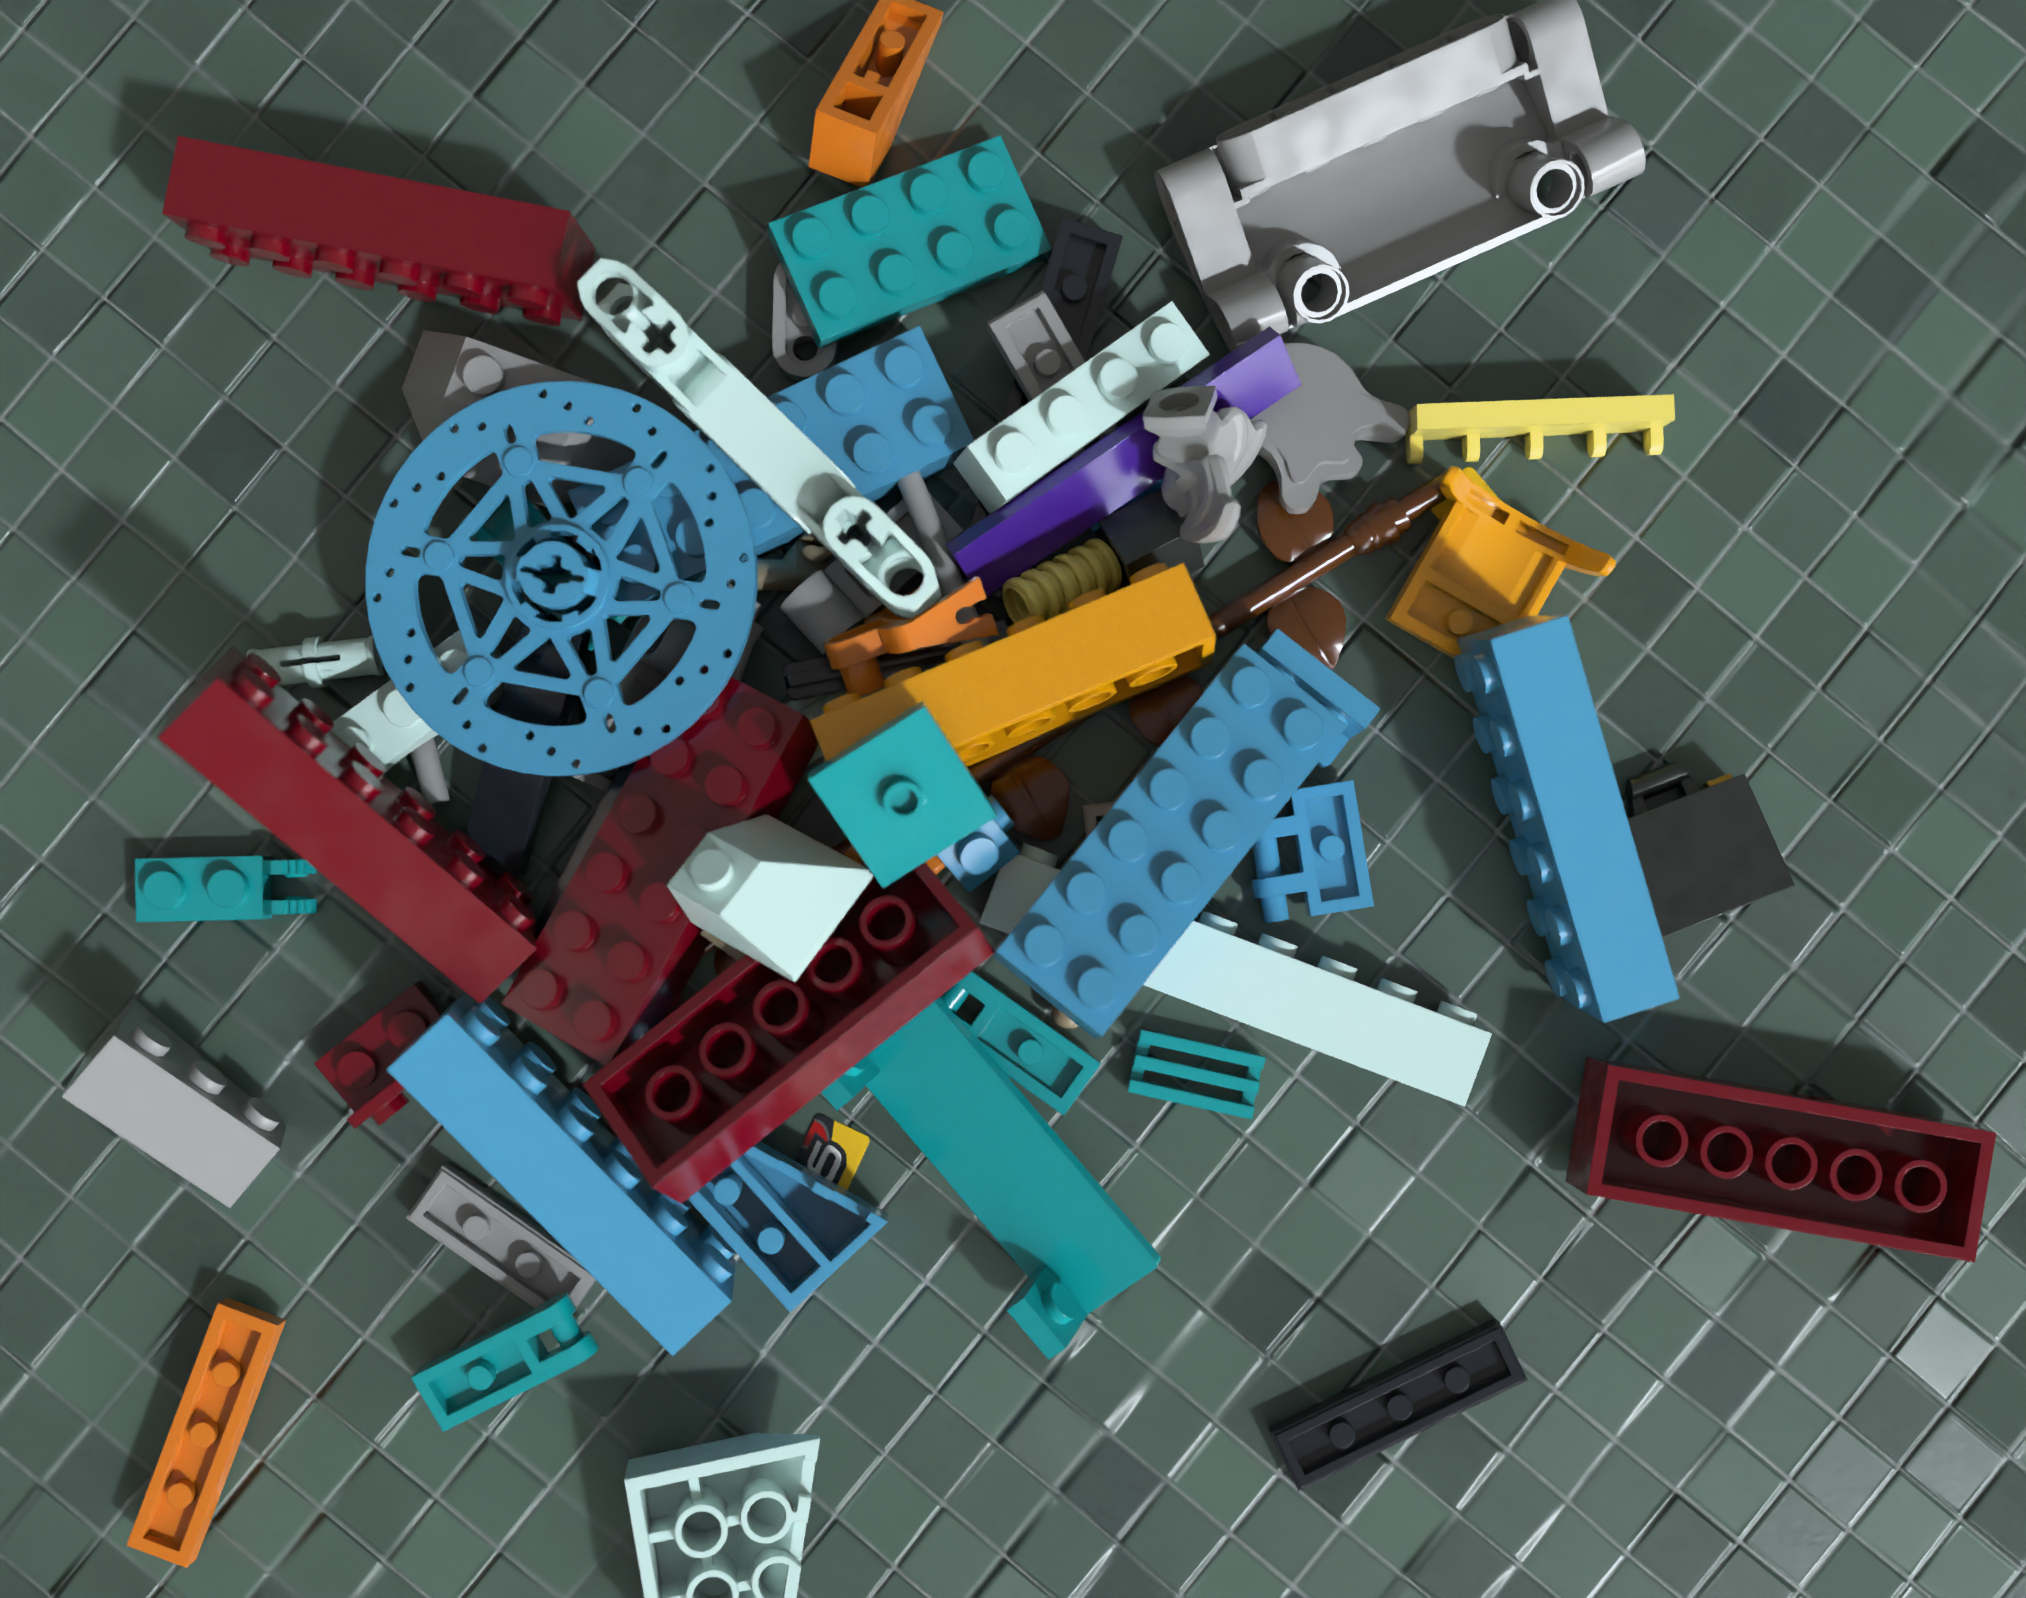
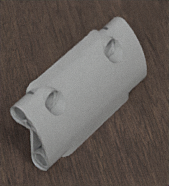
(1397, 171)

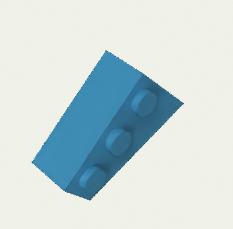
(786, 1221)

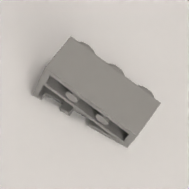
(176, 1105)

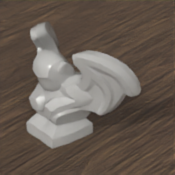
(1202, 457)

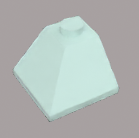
(768, 891)

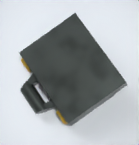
(1702, 849)

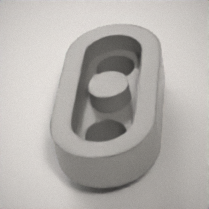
(792, 329)

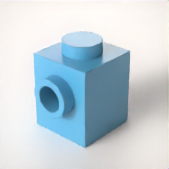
(982, 851)

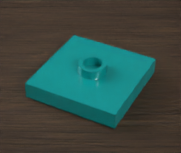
(902, 794)

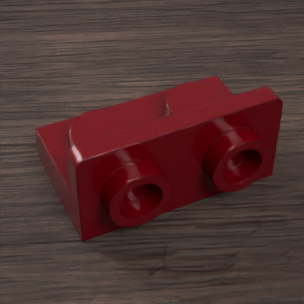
(360, 1061)

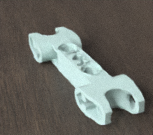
(758, 437)

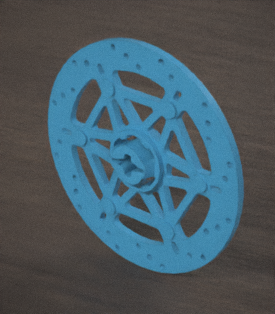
(540, 552)

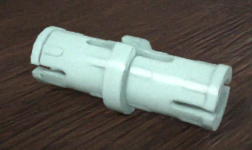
(356, 658)

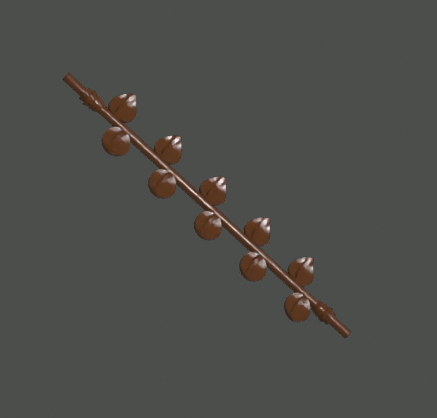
(1037, 790)

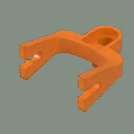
(884, 632)

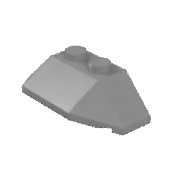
(458, 371)

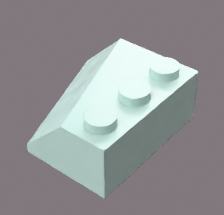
(723, 1516)

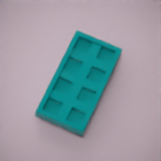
(909, 241)

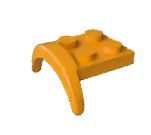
(1484, 568)

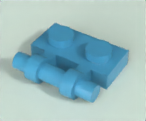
(1328, 853)

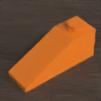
(872, 91)

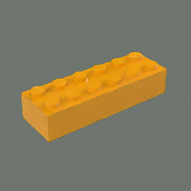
(1043, 670)

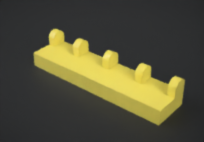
(1537, 419)

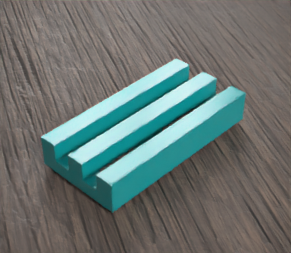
(1248, 1085)

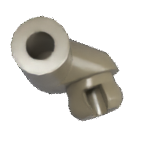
(797, 565)

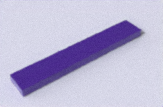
(1110, 471)

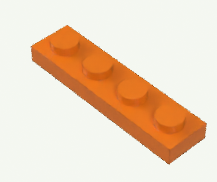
(206, 1432)

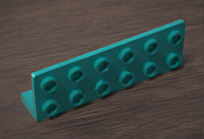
(1006, 1170)

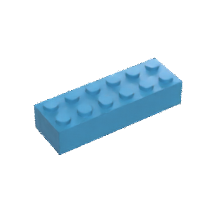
(869, 415)
(1565, 816)
(1169, 842)
(567, 1169)

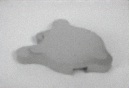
(1317, 423)

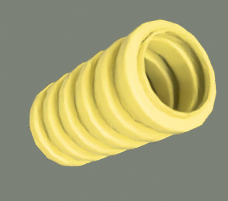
(1059, 581)

